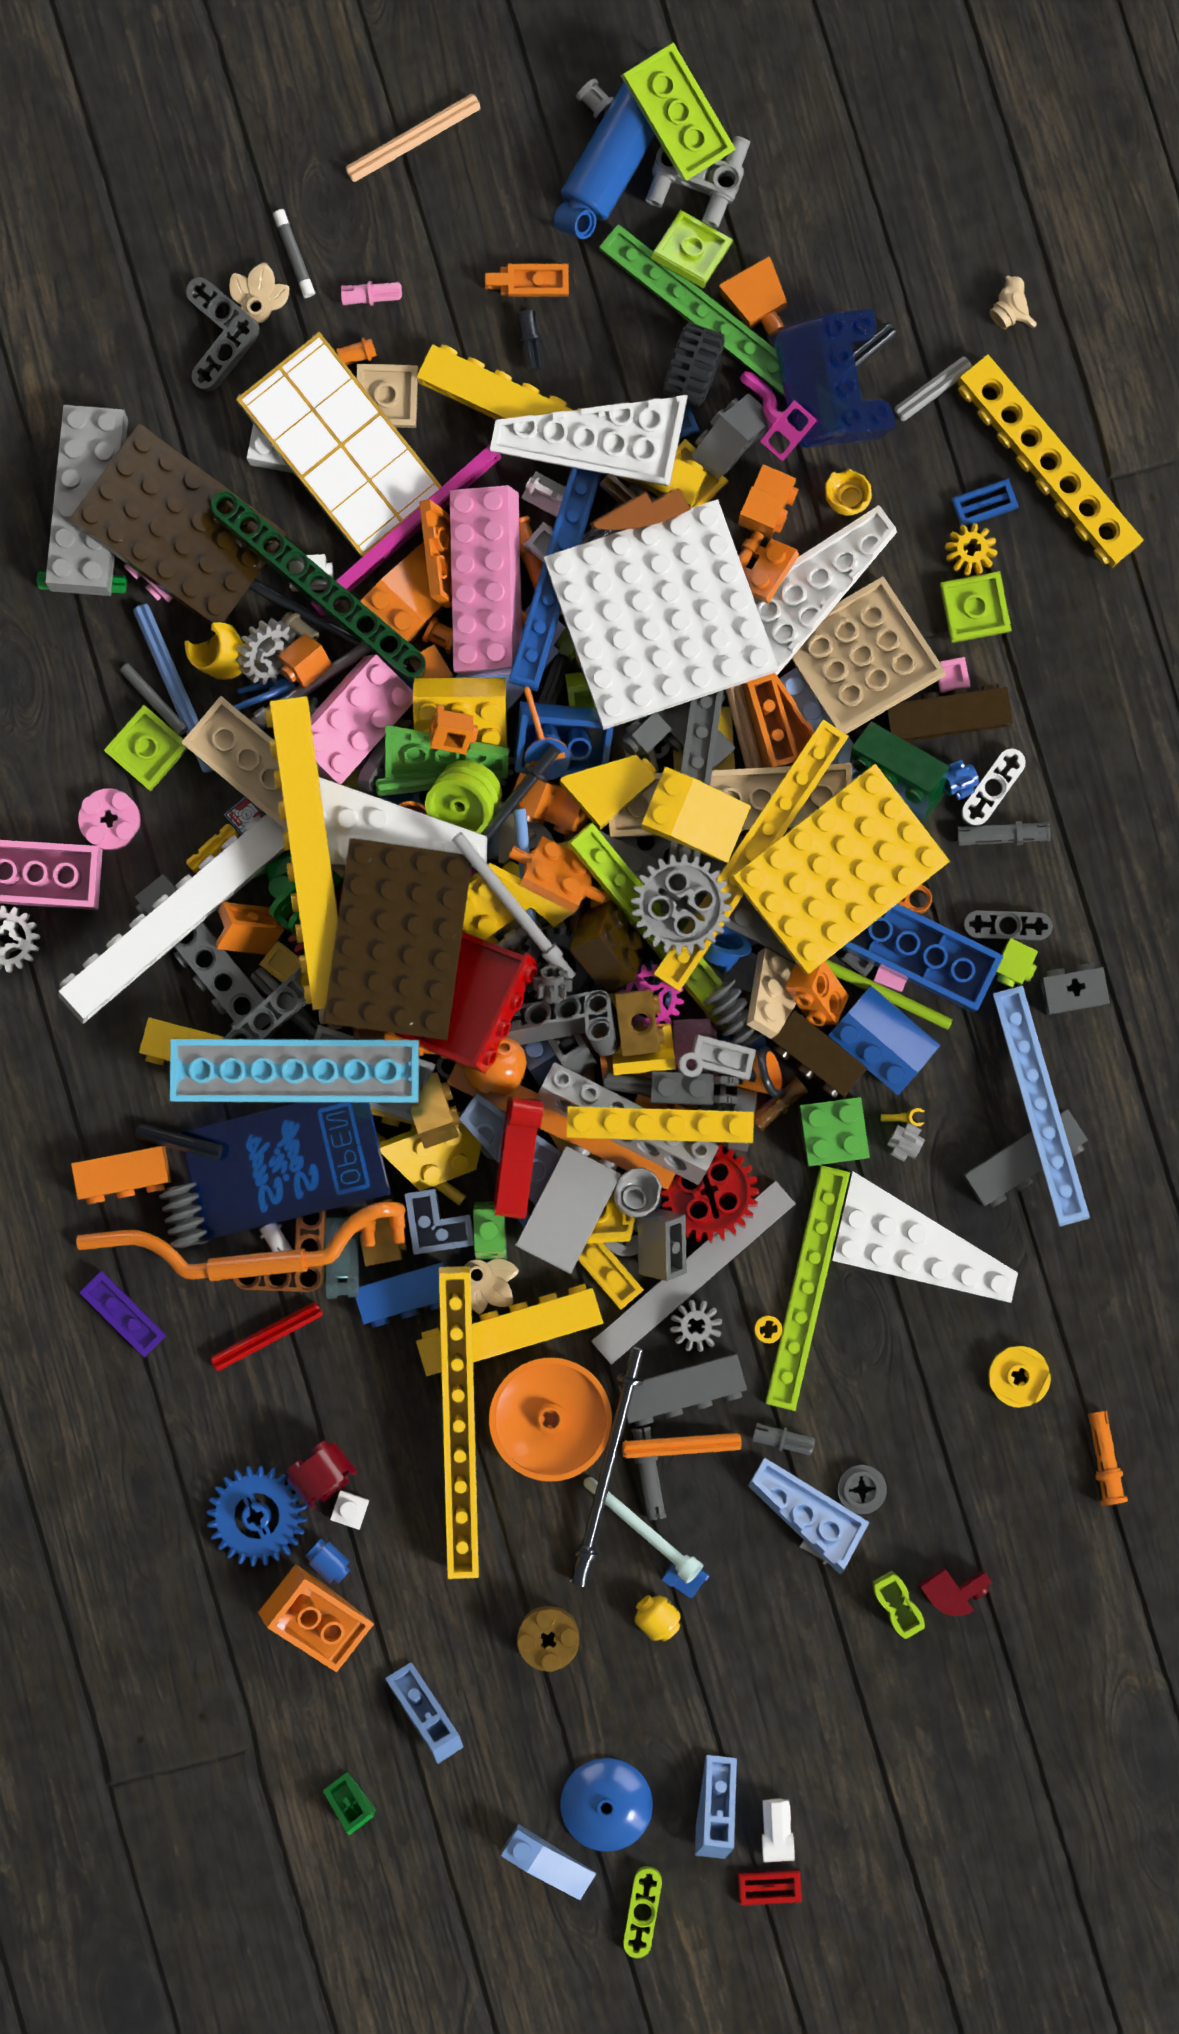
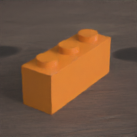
(121, 1174)

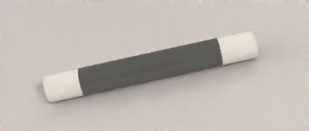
(294, 253)

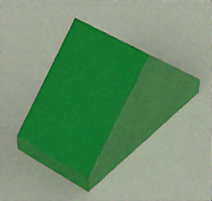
(349, 1803)

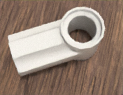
(777, 1836)

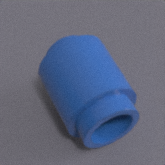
(328, 1562)

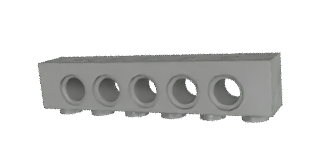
(570, 1089)

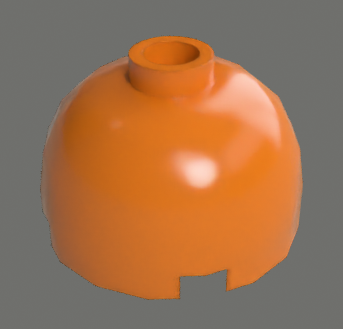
(505, 1073)

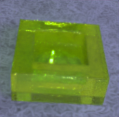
(566, 645)

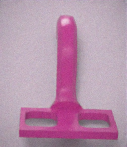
(776, 419)

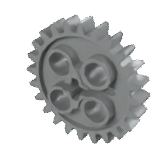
(697, 881)

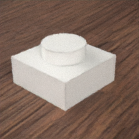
(349, 1509)

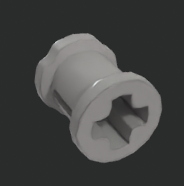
(594, 98)

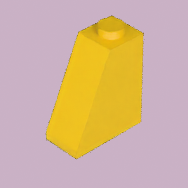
(609, 788)

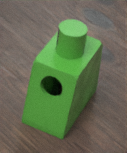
(489, 1232)

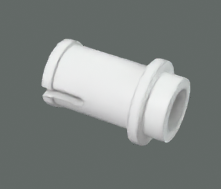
(275, 1237)

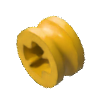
(774, 1336)

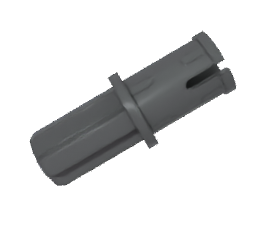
(783, 1439)

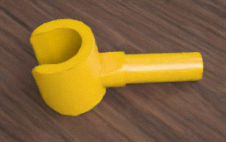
(903, 1117)

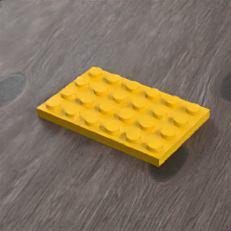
(840, 869)

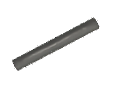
(153, 699)

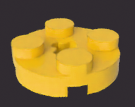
(1012, 1360)

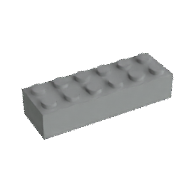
(86, 447)

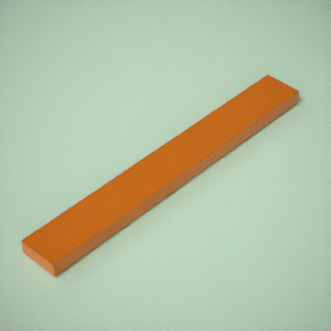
(557, 1126)

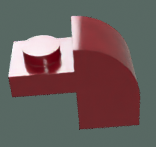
(949, 1597)

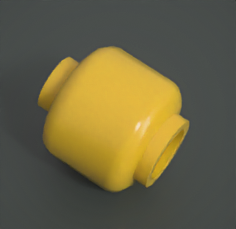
(657, 1617)

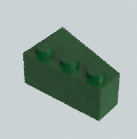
(912, 772)

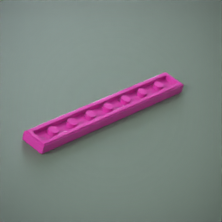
(413, 523)

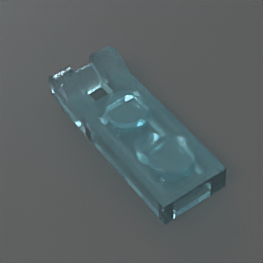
(344, 1266)

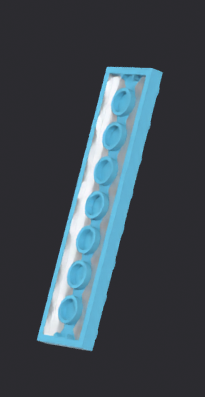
(294, 1071)

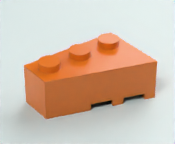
(776, 721)

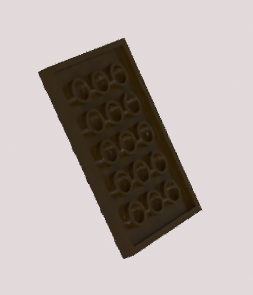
(159, 520)
(397, 939)

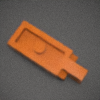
(530, 280)

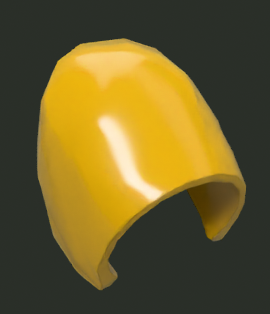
(218, 654)

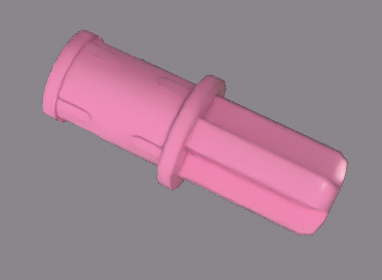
(370, 293)

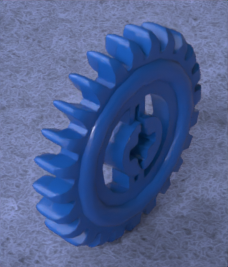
(244, 1488)

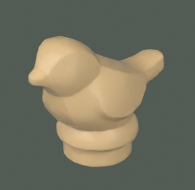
(1011, 305)

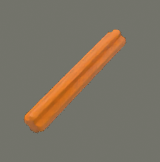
(681, 1445)

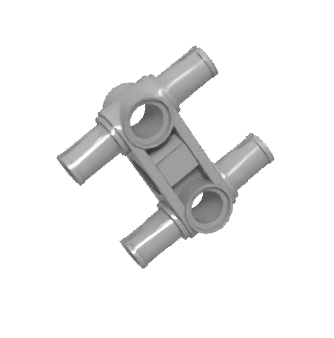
(704, 182)

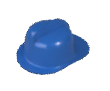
(727, 950)

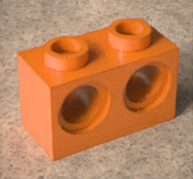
(817, 994)

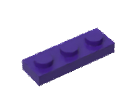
(123, 1314)

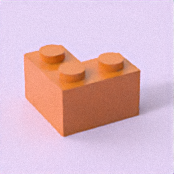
(767, 500)
(552, 804)

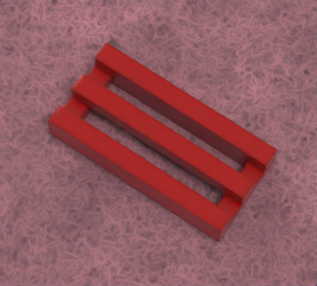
(763, 1875)

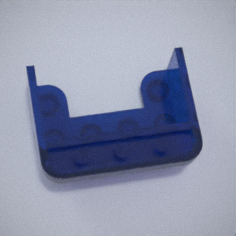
(823, 378)

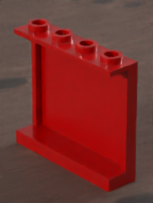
(485, 998)

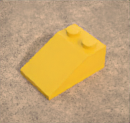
(695, 815)

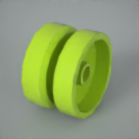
(465, 795)

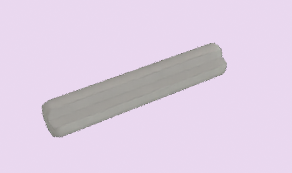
(932, 389)

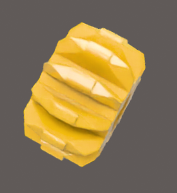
(980, 556)

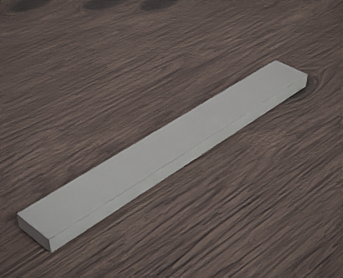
(700, 1268)

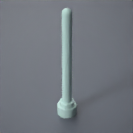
(687, 1567)

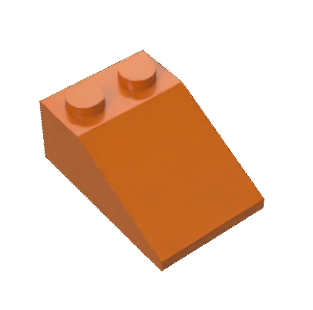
(404, 596)
(314, 1618)

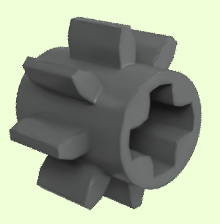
(552, 984)

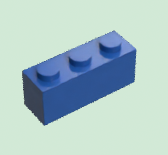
(399, 1295)

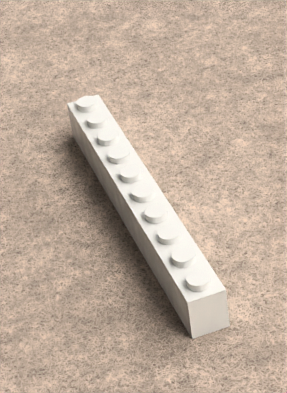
(172, 918)

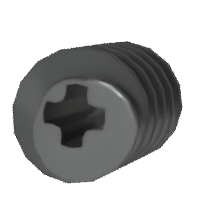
(732, 1013)
(183, 1216)

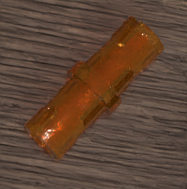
(779, 1104)

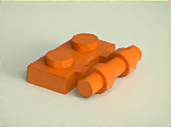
(771, 567)

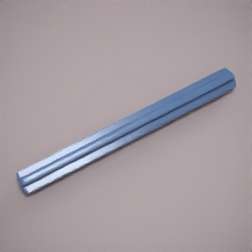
(167, 670)

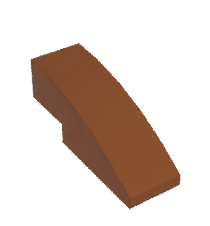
(642, 512)

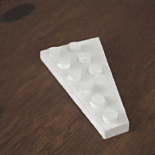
(615, 439)
(820, 582)
(366, 817)
(900, 1241)

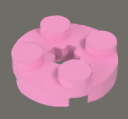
(94, 809)

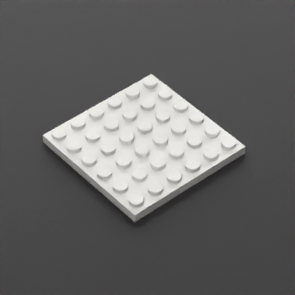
(660, 615)

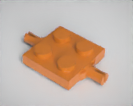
(556, 874)

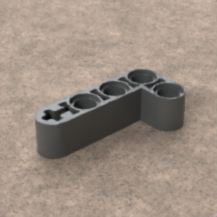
(586, 1020)

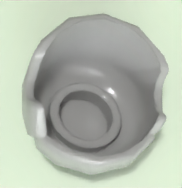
(637, 1192)

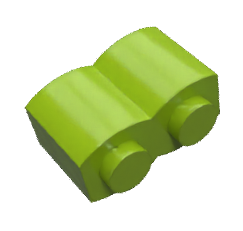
(901, 1611)

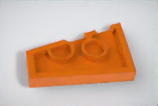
(437, 551)

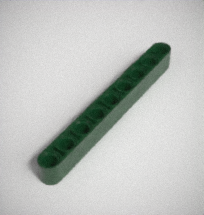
(311, 573)

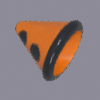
(765, 1074)

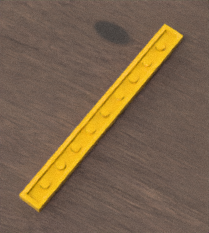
(764, 832)

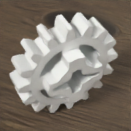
(25, 945)

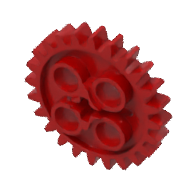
(735, 1185)

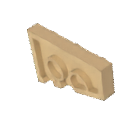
(769, 998)

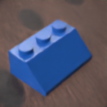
(884, 1040)

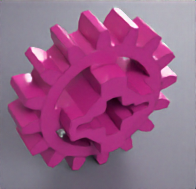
(641, 984)

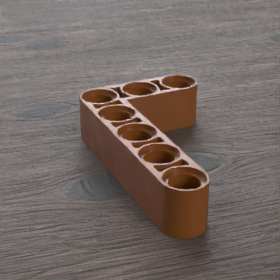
(293, 1280)

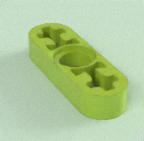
(630, 1933)

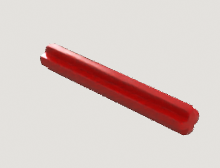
(266, 1336)

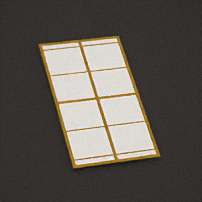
(339, 444)

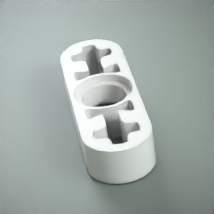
(999, 764)

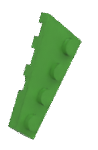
(410, 755)

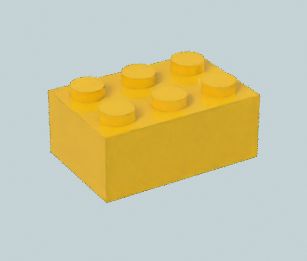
(471, 696)

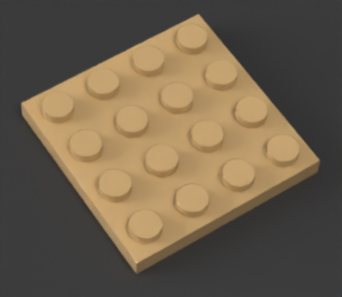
(866, 657)

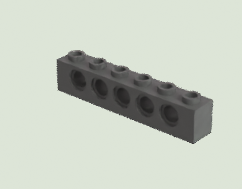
(221, 965)

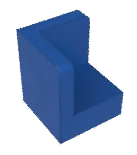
(672, 1579)

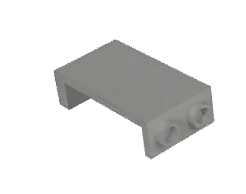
(569, 1208)

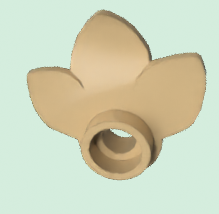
(258, 288)
(493, 1285)

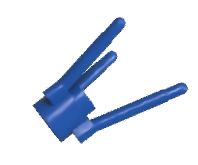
(277, 690)

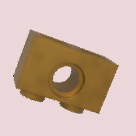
(639, 1041)

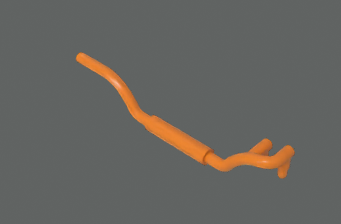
(260, 1263)

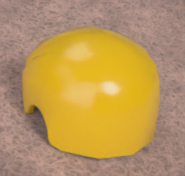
(848, 492)

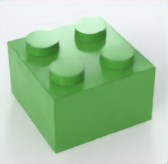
(834, 1131)

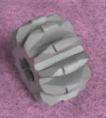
(697, 1315)

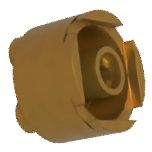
(549, 1656)

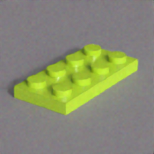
(678, 112)

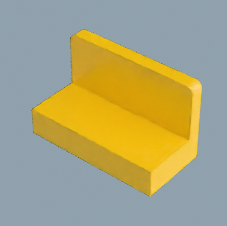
(646, 1062)

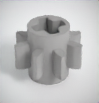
(906, 1142)

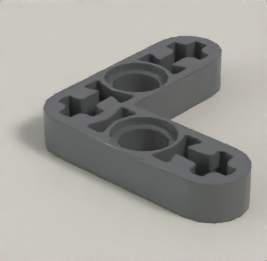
(230, 328)

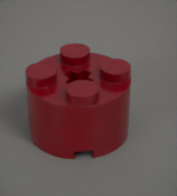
(321, 1474)

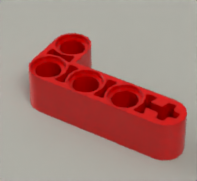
(516, 1156)

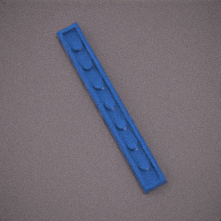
(545, 608)

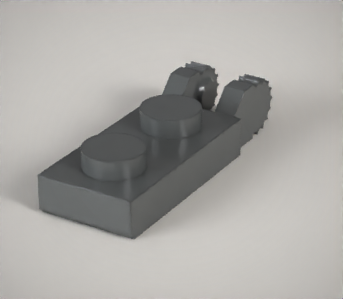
(697, 1090)

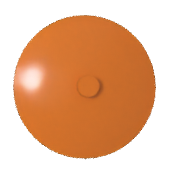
(550, 1419)

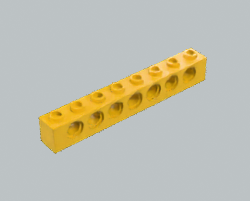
(988, 374)

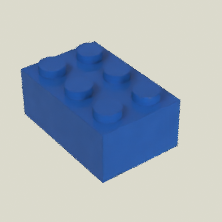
(574, 726)

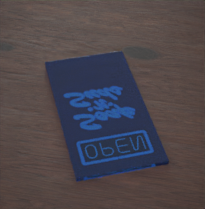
(287, 1165)

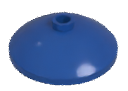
(606, 1782)

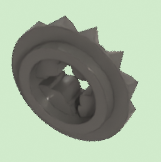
(873, 1498)

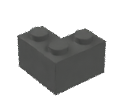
(730, 436)

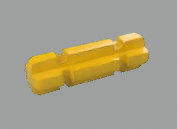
(211, 847)

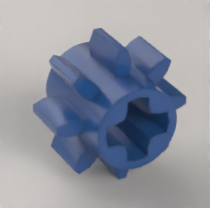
(961, 780)

